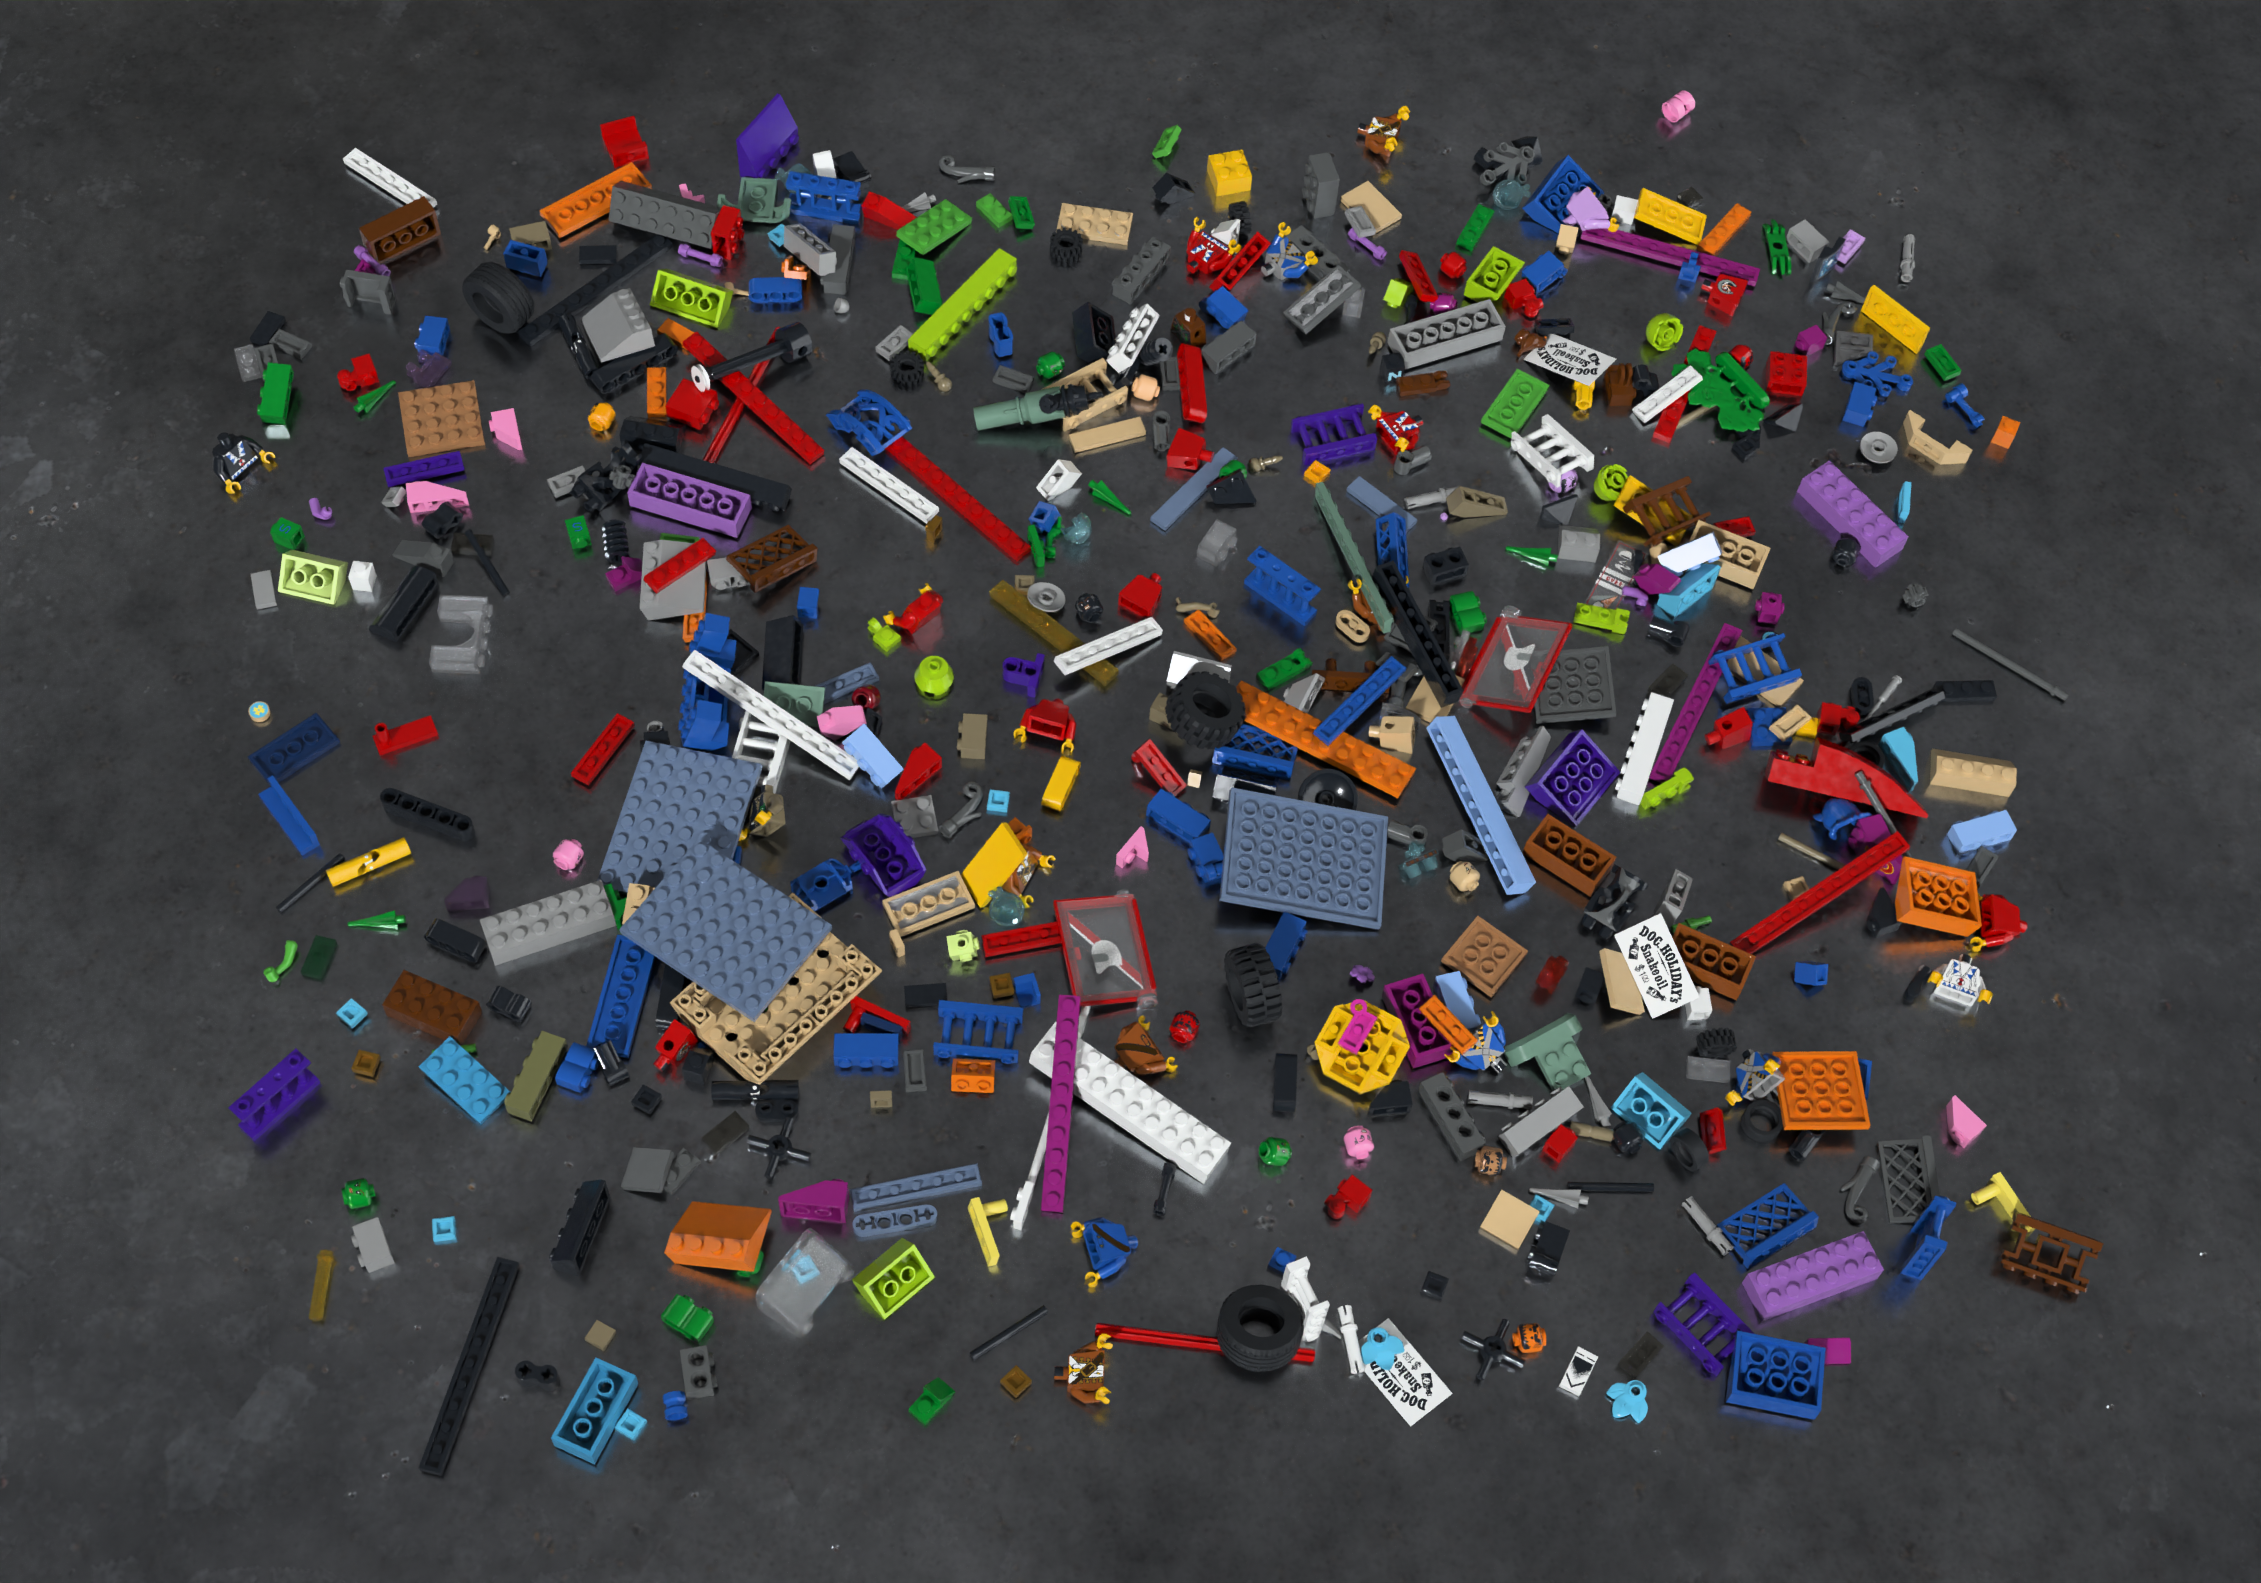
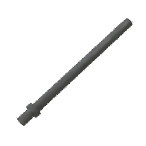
(2054, 690)
(1865, 785)

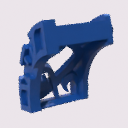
(868, 400)

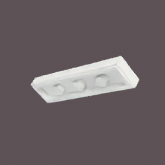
(1667, 394)

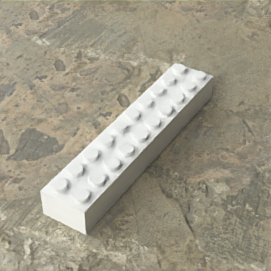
(1138, 1108)

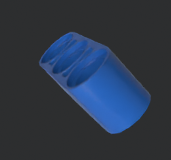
(774, 289)

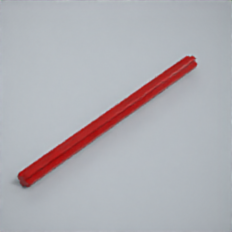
(735, 411)
(1177, 1339)

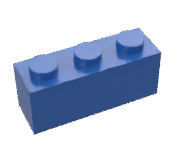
(1177, 816)
(1284, 942)
(866, 1049)

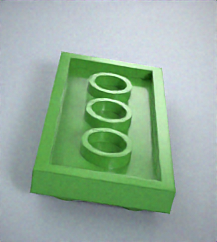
(934, 227)
(1515, 403)

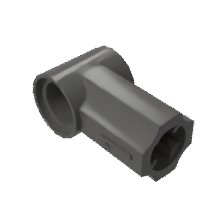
(1161, 431)
(1410, 459)
(1407, 833)

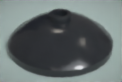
(1333, 784)

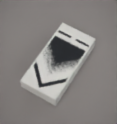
(1578, 1371)

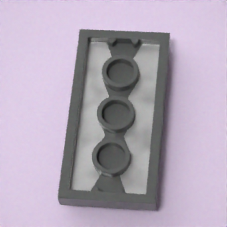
(1322, 299)

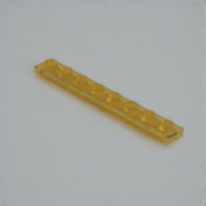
(1048, 628)

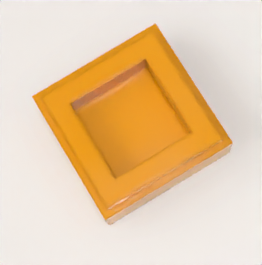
(1317, 472)

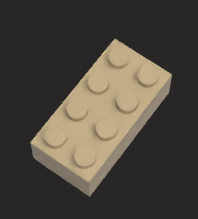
(1740, 557)

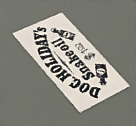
(1570, 359)
(1656, 966)
(1410, 1382)

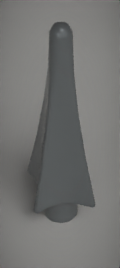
(1842, 292)

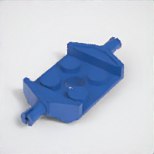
(834, 874)

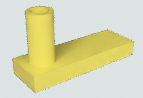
(2001, 1189)
(978, 1214)

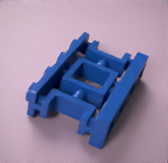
(808, 204)

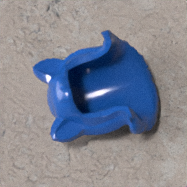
(1838, 813)

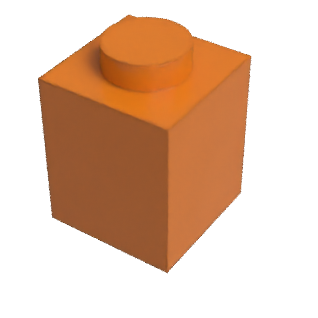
(2005, 432)

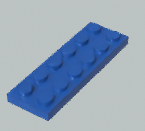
(622, 996)

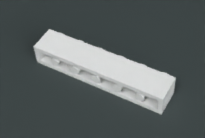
(1645, 748)

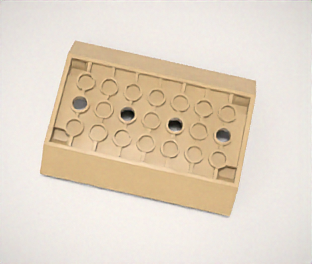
(791, 1017)

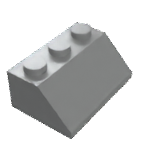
(1186, 664)

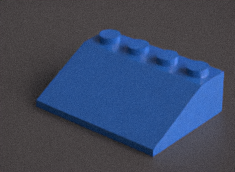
(1551, 197)
(1776, 1375)

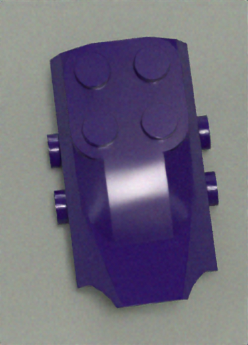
(885, 854)

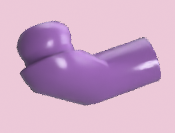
(319, 512)
(1636, 593)

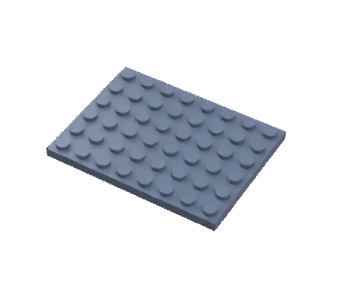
(670, 806)
(1304, 858)
(726, 929)

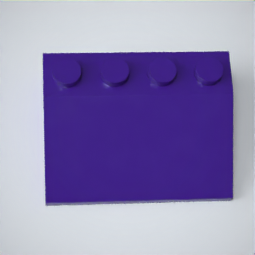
(766, 139)
(1573, 778)

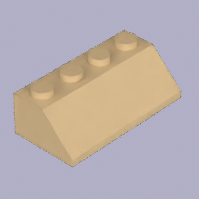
(1972, 772)

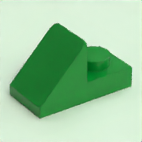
(616, 903)
(932, 1399)

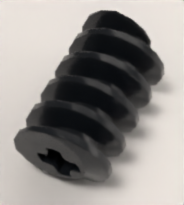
(1155, 351)
(615, 540)

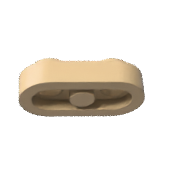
(1354, 626)

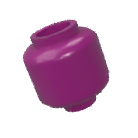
(1444, 303)

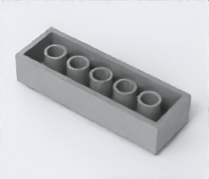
(1447, 334)
(548, 922)

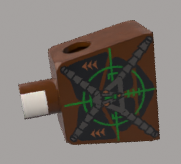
(1189, 328)

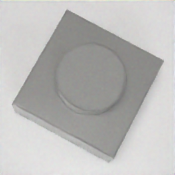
(394, 497)

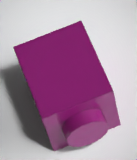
(1810, 340)

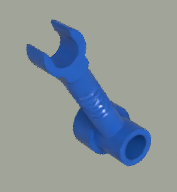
(1957, 395)

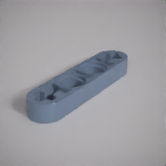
(894, 1217)

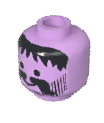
(1567, 482)

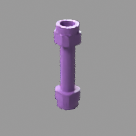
(1378, 252)
(362, 253)
(714, 259)

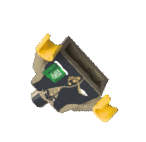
(766, 814)

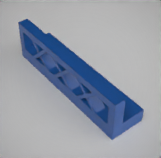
(1398, 542)
(289, 817)

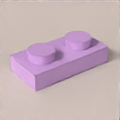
(1851, 245)

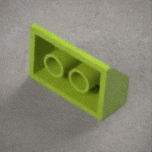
(1492, 276)
(893, 1278)

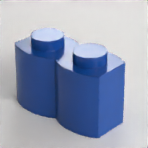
(1000, 334)
(577, 1067)

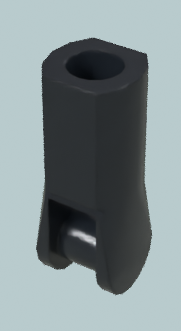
(1917, 982)

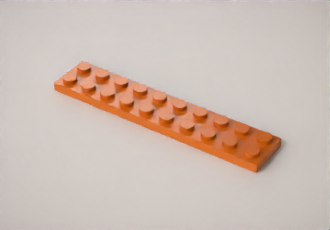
(1344, 752)

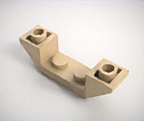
(1957, 454)

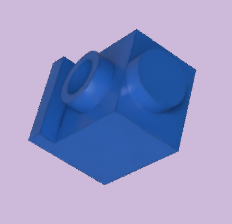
(1044, 516)

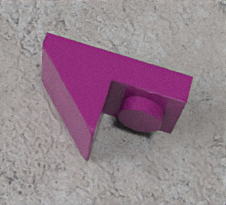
(626, 574)

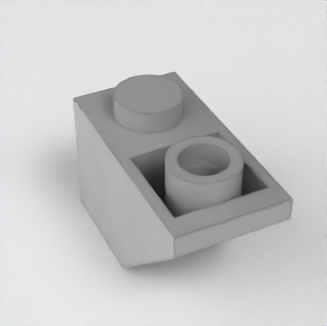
(724, 575)

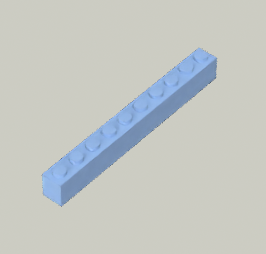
(1481, 805)

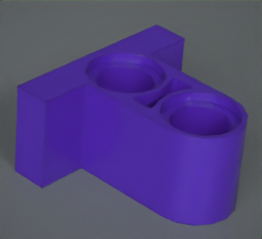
(1021, 670)

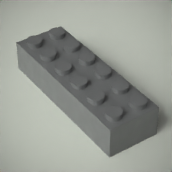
(663, 213)

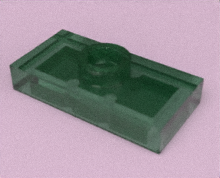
(318, 957)

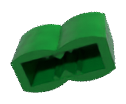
(1467, 612)
(688, 1318)

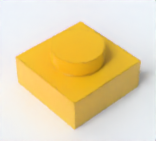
(1809, 730)

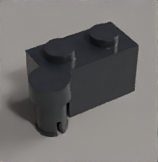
(849, 168)
(1549, 1248)

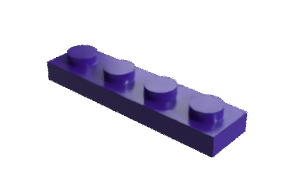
(423, 469)

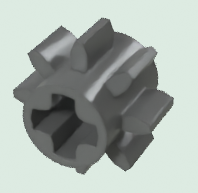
(1606, 202)
(621, 477)
(1915, 595)

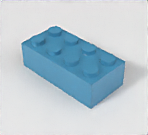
(594, 1410)

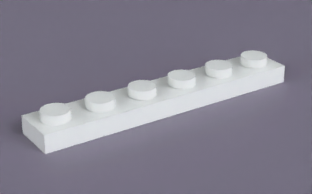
(385, 178)
(889, 485)
(1108, 645)

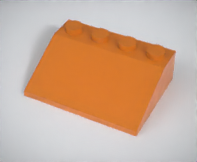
(1937, 897)
(718, 1236)

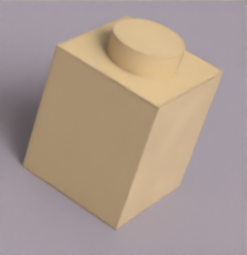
(1566, 239)

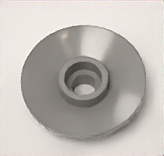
(1878, 447)
(1046, 597)

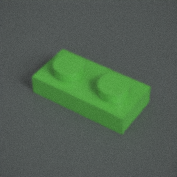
(1166, 141)
(994, 210)

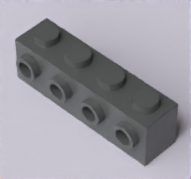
(1141, 270)

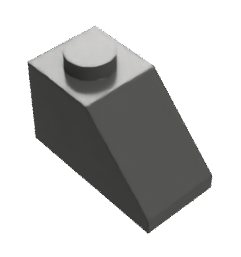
(1463, 847)

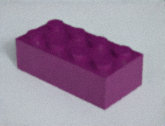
(1403, 1001)

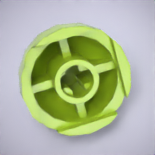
(1663, 331)

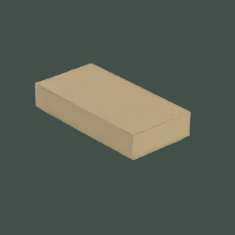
(1790, 723)

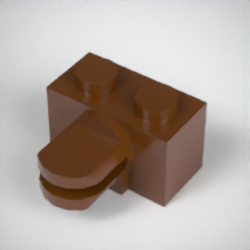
(1619, 385)

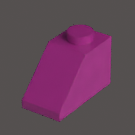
(1655, 579)

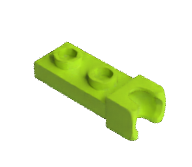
(1602, 617)
(1678, 783)

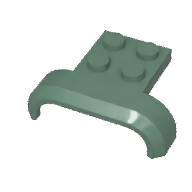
(758, 201)
(1553, 1051)

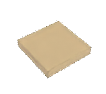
(1509, 1219)

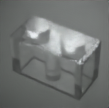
(1217, 543)

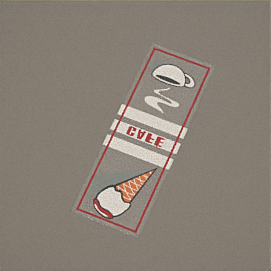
(1615, 574)

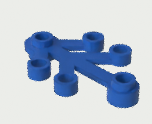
(1855, 370)

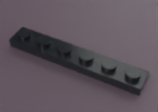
(1898, 713)

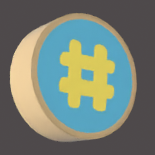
(259, 711)

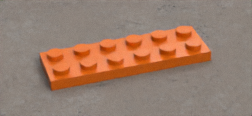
(589, 202)

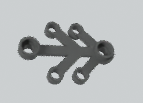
(1508, 163)

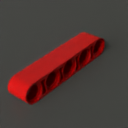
(1192, 383)

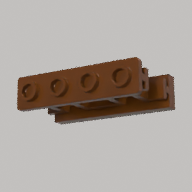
(2055, 1236)

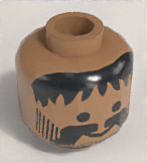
(1490, 1160)

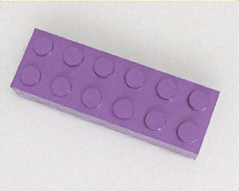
(689, 500)
(1852, 513)
(1812, 1276)

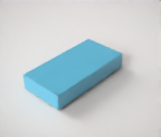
(1904, 502)

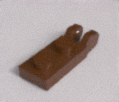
(1422, 383)

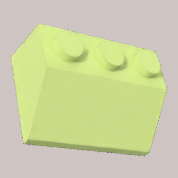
(312, 576)

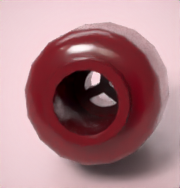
(866, 696)

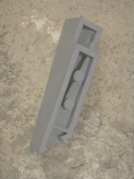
(1520, 770)

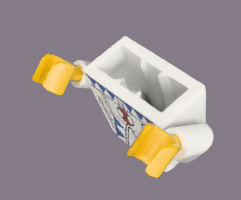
(1960, 982)

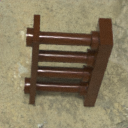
(1665, 493)

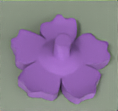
(1362, 973)

